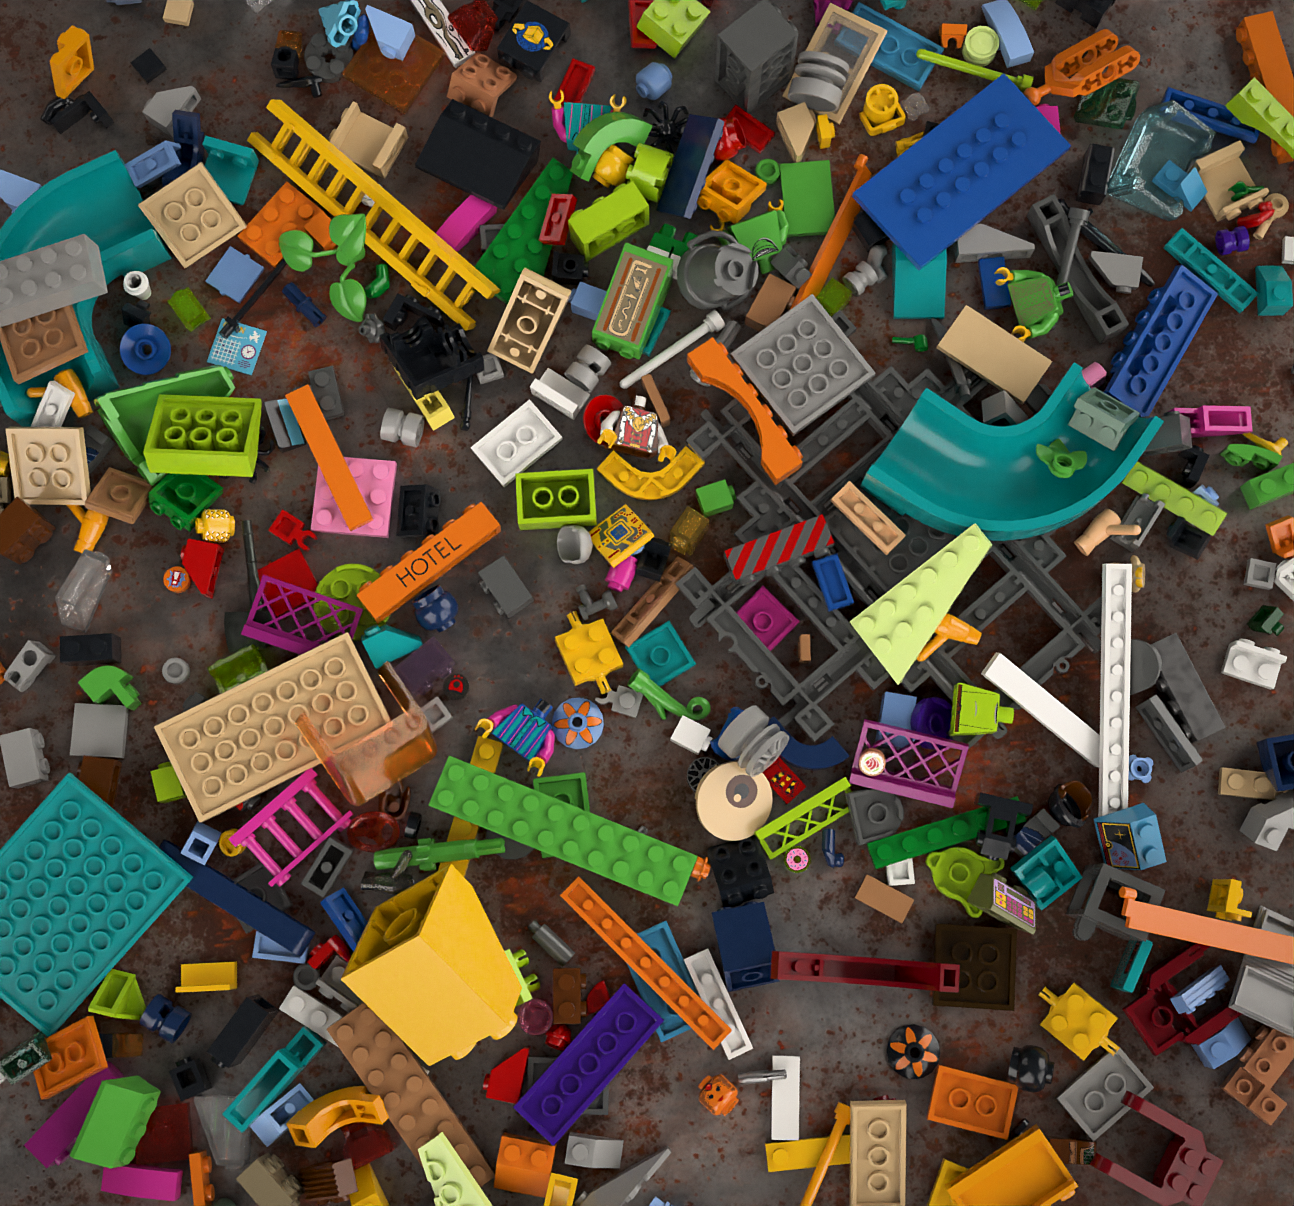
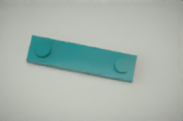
(1210, 270)

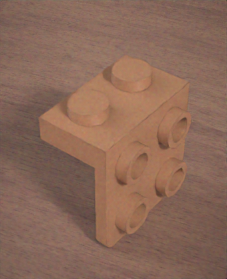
(480, 83)

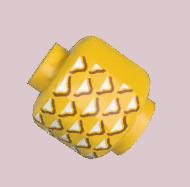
(215, 525)

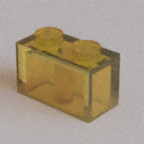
(688, 531)

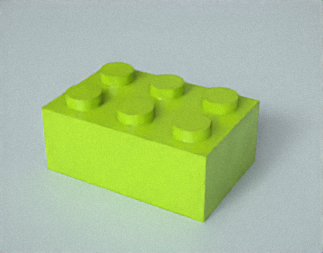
(608, 220)
(556, 499)

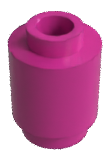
(622, 575)

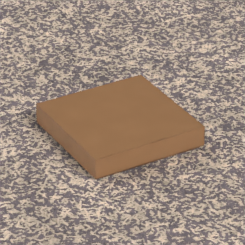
(119, 495)

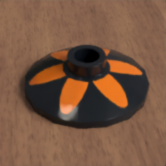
(899, 1051)

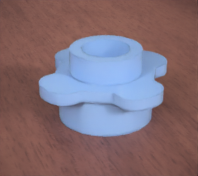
(1146, 768)

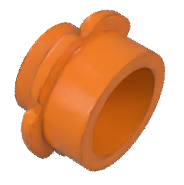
(701, 869)

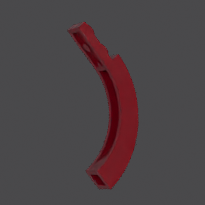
(865, 971)

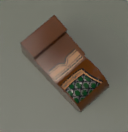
(1073, 1150)

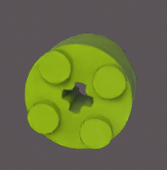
(650, 170)

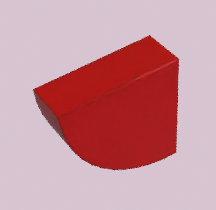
(597, 998)

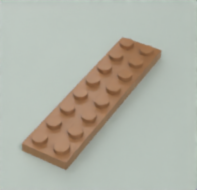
(405, 1088)

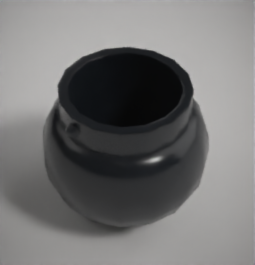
(1030, 1068)

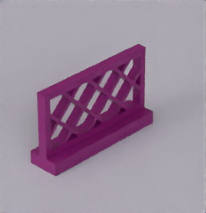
(286, 640)
(905, 785)

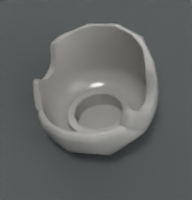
(574, 544)

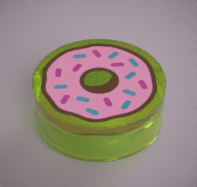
(797, 859)

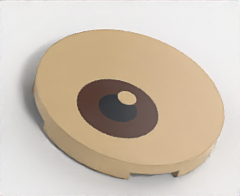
(733, 802)

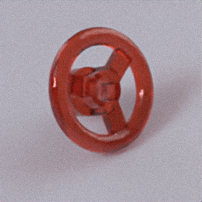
(372, 828)

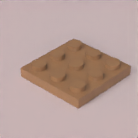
(42, 343)

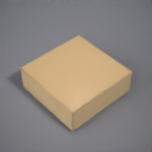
(178, 12)

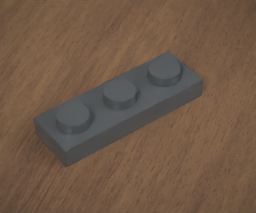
(1169, 733)

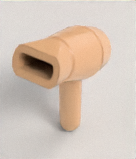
(1101, 527)

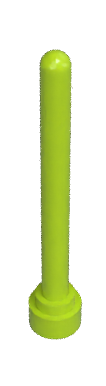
(1021, 82)

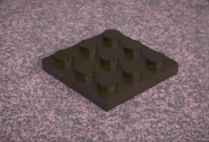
(985, 964)

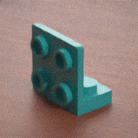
(231, 167)

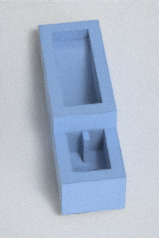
(1013, 38)

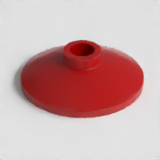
(598, 408)

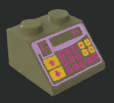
(1004, 903)

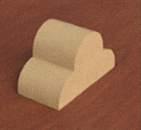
(529, 320)

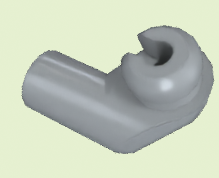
(875, 259)

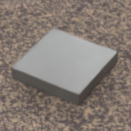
(99, 730)

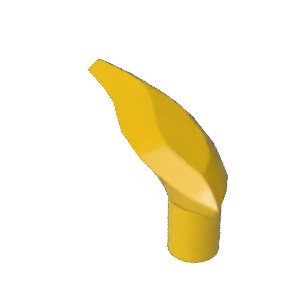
(1276, 447)

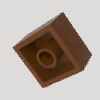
(22, 531)

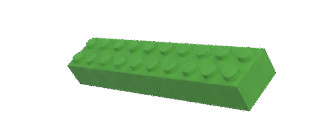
(563, 830)

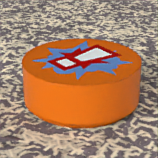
(177, 579)

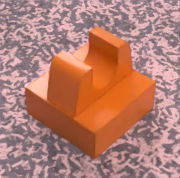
(953, 31)

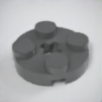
(316, 63)

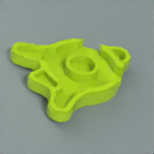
(957, 872)

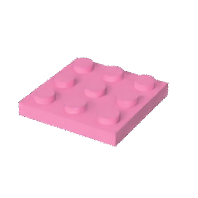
(376, 485)

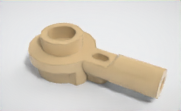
(1280, 205)

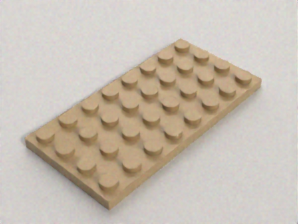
(249, 733)

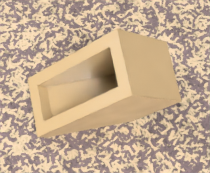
(796, 129)

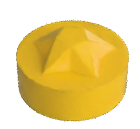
(227, 847)

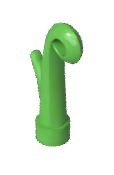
(660, 699)

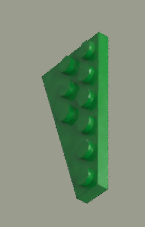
(518, 241)

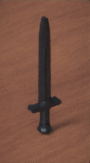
(1103, 242)

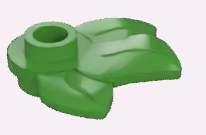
(1060, 460)

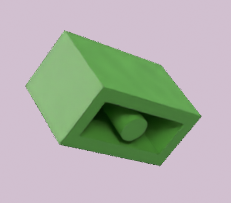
(1269, 487)

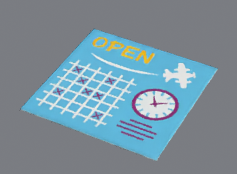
(239, 349)

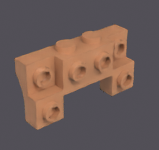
(1258, 1071)

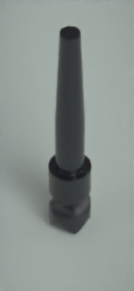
(466, 412)

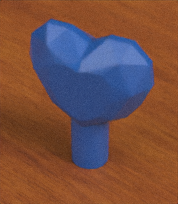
(362, 32)

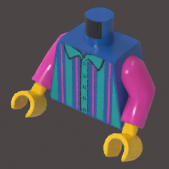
(523, 732)

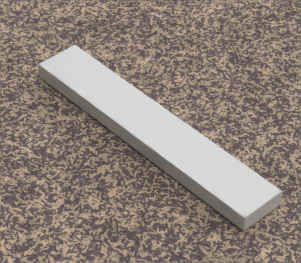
(1043, 707)

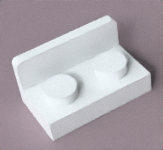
(1253, 663)

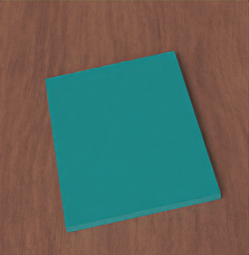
(75, 901)

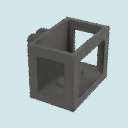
(1092, 917)

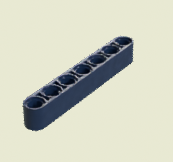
(242, 903)

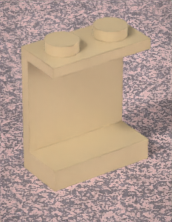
(368, 140)
(1218, 174)

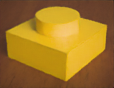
(824, 130)

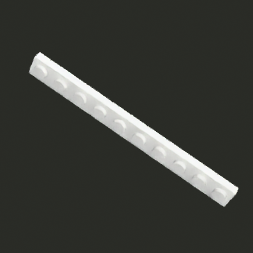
(1115, 688)

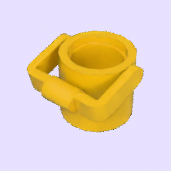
(880, 109)

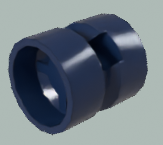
(165, 1018)

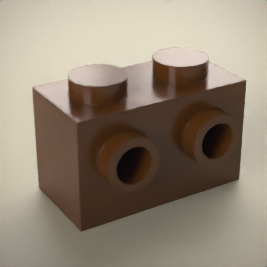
(567, 995)

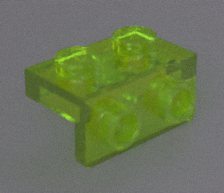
(238, 668)

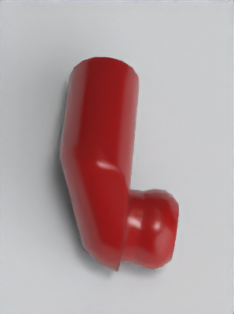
(1257, 219)

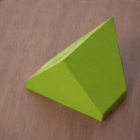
(119, 997)

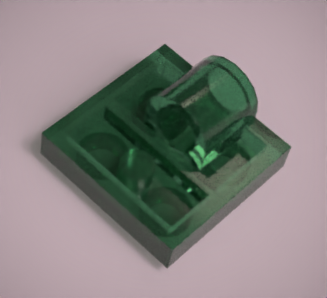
(1109, 105)

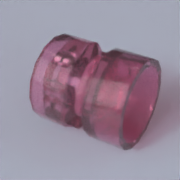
(536, 1016)

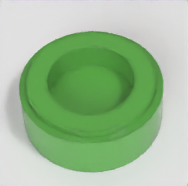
(768, 171)

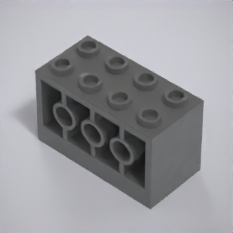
(756, 55)

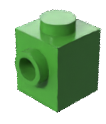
(715, 498)

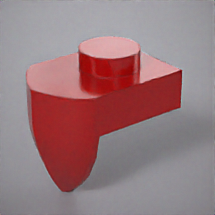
(322, 953)

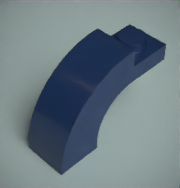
(811, 756)

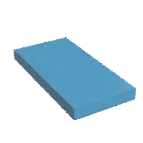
(899, 48)
(662, 942)

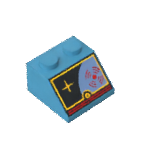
(1130, 838)

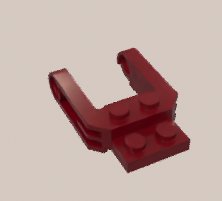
(1155, 1014)
(1185, 1168)

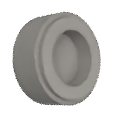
(176, 671)

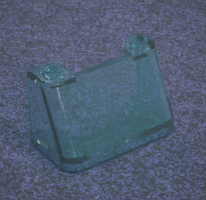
(1158, 136)

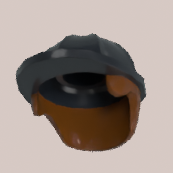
(1070, 803)

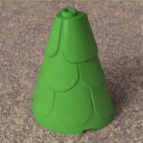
(130, 410)

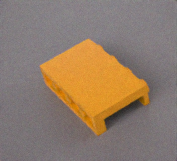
(1015, 1175)

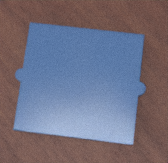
(235, 275)

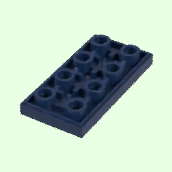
(690, 166)

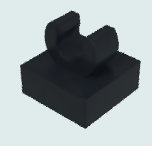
(136, 314)

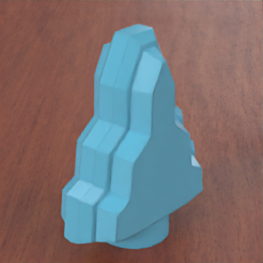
(340, 21)

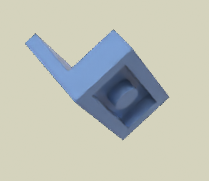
(153, 163)

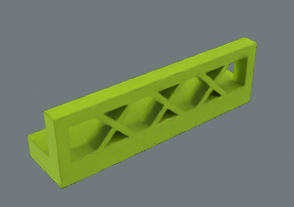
(800, 810)

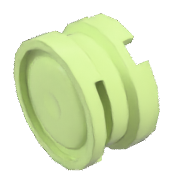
(980, 46)

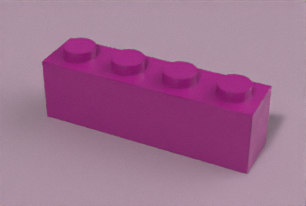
(61, 1130)

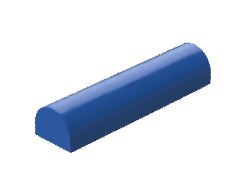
(1213, 115)

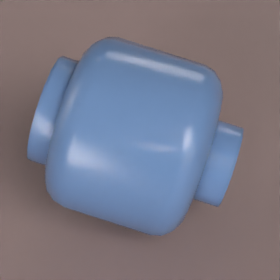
(653, 80)

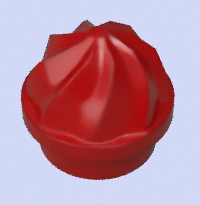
(558, 1037)

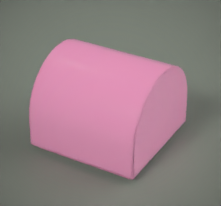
(1094, 375)

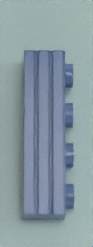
(1199, 990)

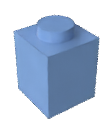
(587, 300)
(201, 843)

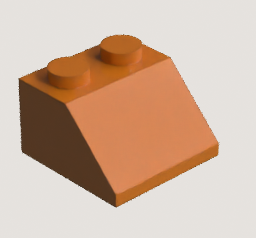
(524, 1165)

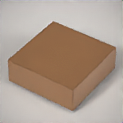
(804, 653)

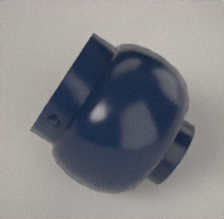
(435, 609)

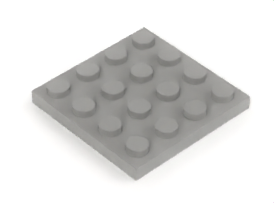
(802, 364)

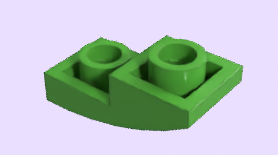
(1242, 454)

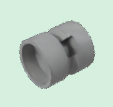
(585, 376)
(403, 427)

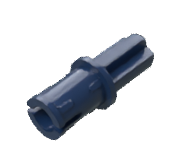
(303, 304)

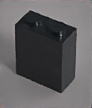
(242, 1031)

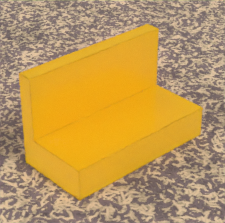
(208, 977)

